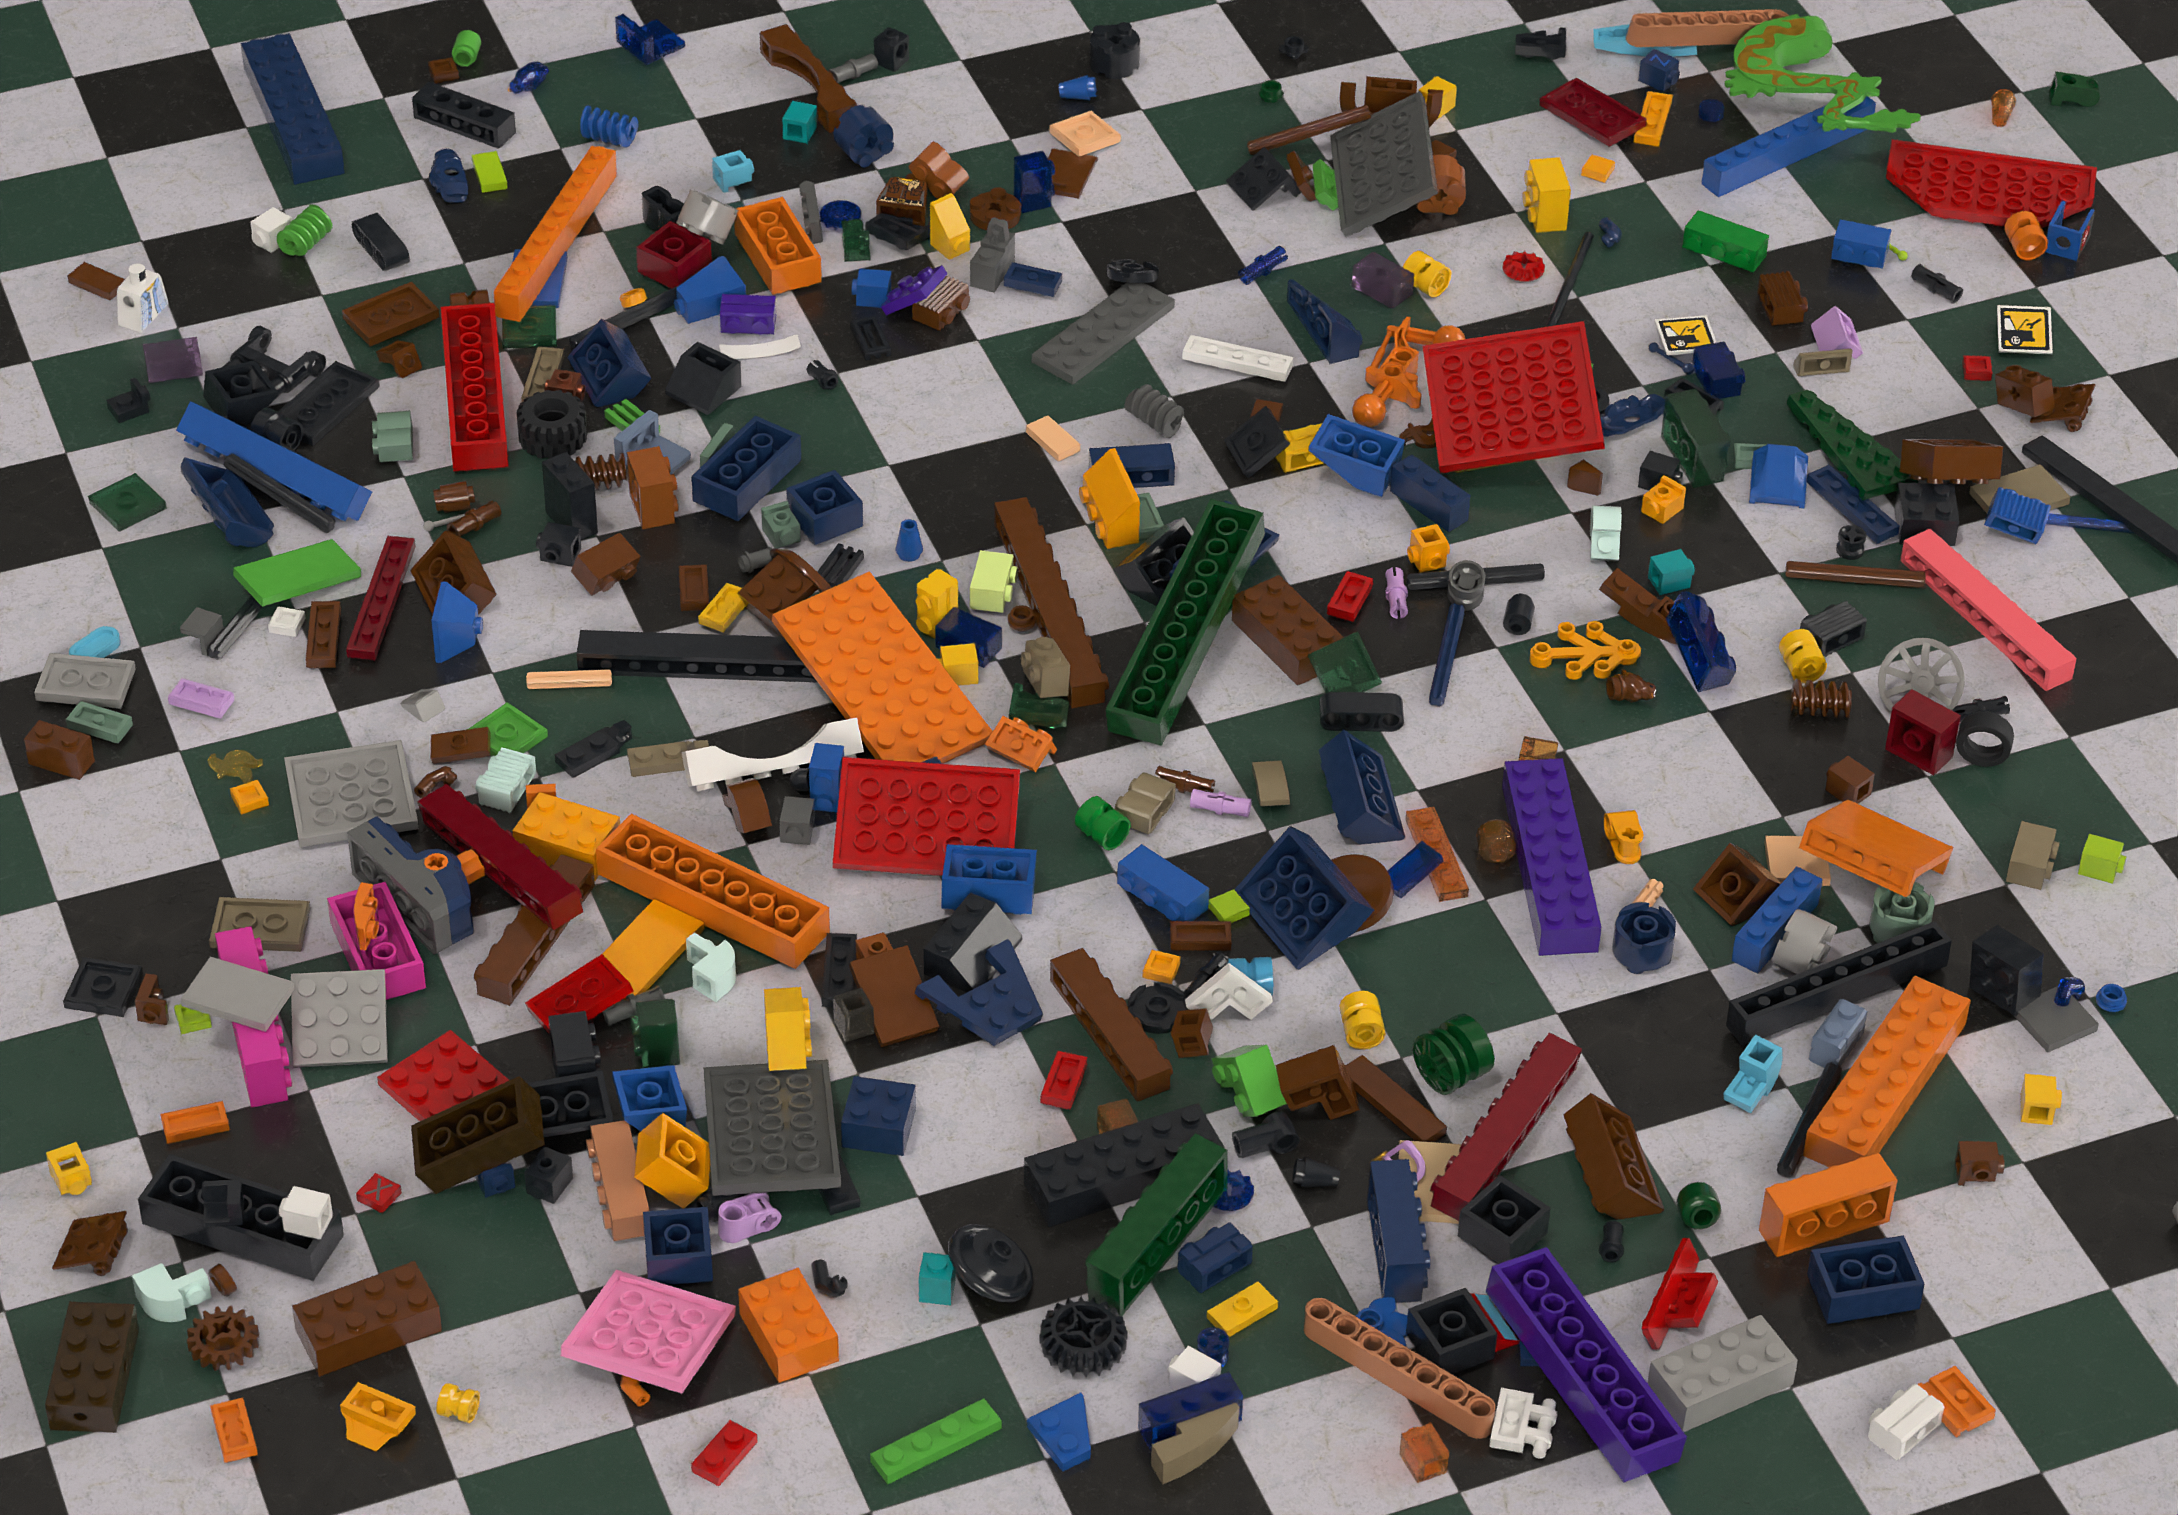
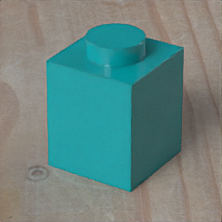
(799, 122)
(1670, 572)
(936, 1279)

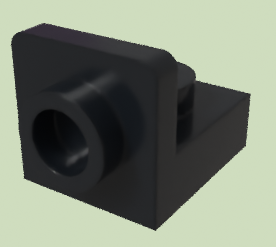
(131, 403)

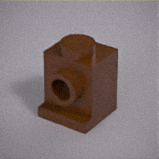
(1192, 1032)
(1978, 1161)

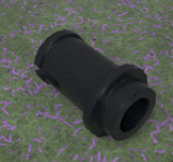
(826, 377)
(1611, 1247)

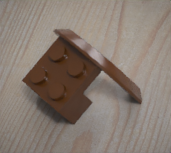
(1387, 91)
(780, 585)

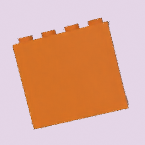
(1874, 846)

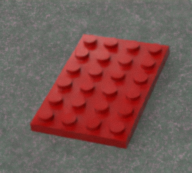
(907, 813)

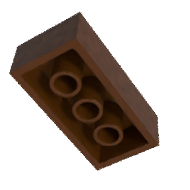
(1283, 626)
(367, 1318)

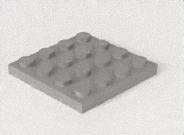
(348, 787)

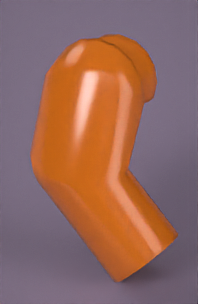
(634, 1390)

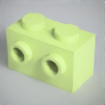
(992, 581)

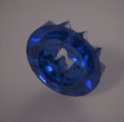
(839, 208)
(1241, 1193)

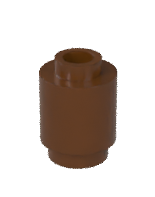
(454, 497)

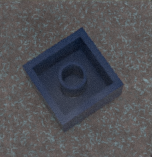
(825, 507)
(878, 1115)
(678, 1245)

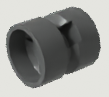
(1466, 584)

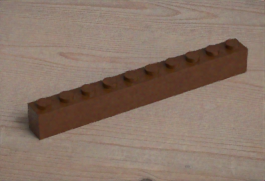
(1050, 598)

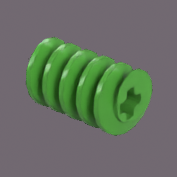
(304, 231)

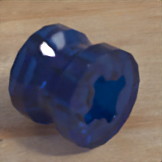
(1212, 1339)

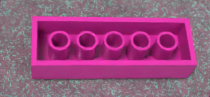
(258, 1050)

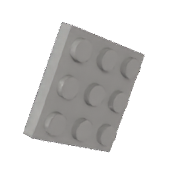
(339, 1018)

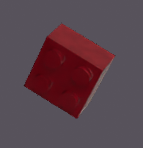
(673, 255)
(1922, 732)

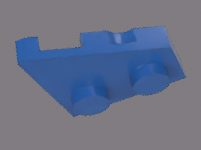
(1063, 1432)

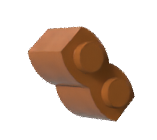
(938, 170)

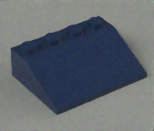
(1302, 898)

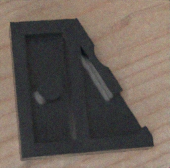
(1540, 44)
(897, 230)

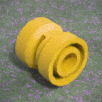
(458, 1402)

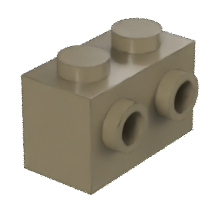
(1046, 667)

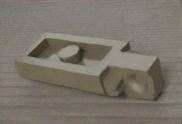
(660, 758)

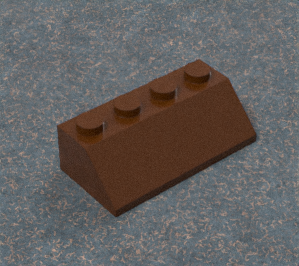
(1612, 1160)

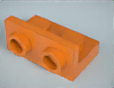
(1019, 743)

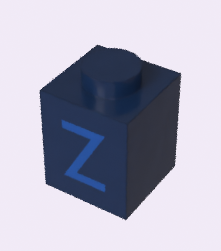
(1659, 70)

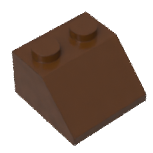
(1736, 885)

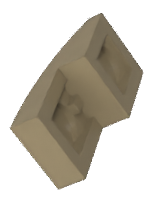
(1270, 783)

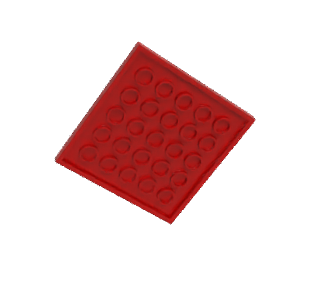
(1513, 397)

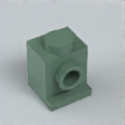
(780, 525)

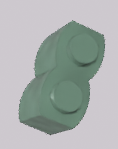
(393, 436)

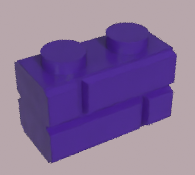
(748, 314)

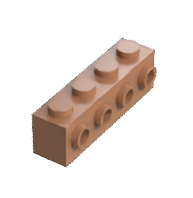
(615, 1169)

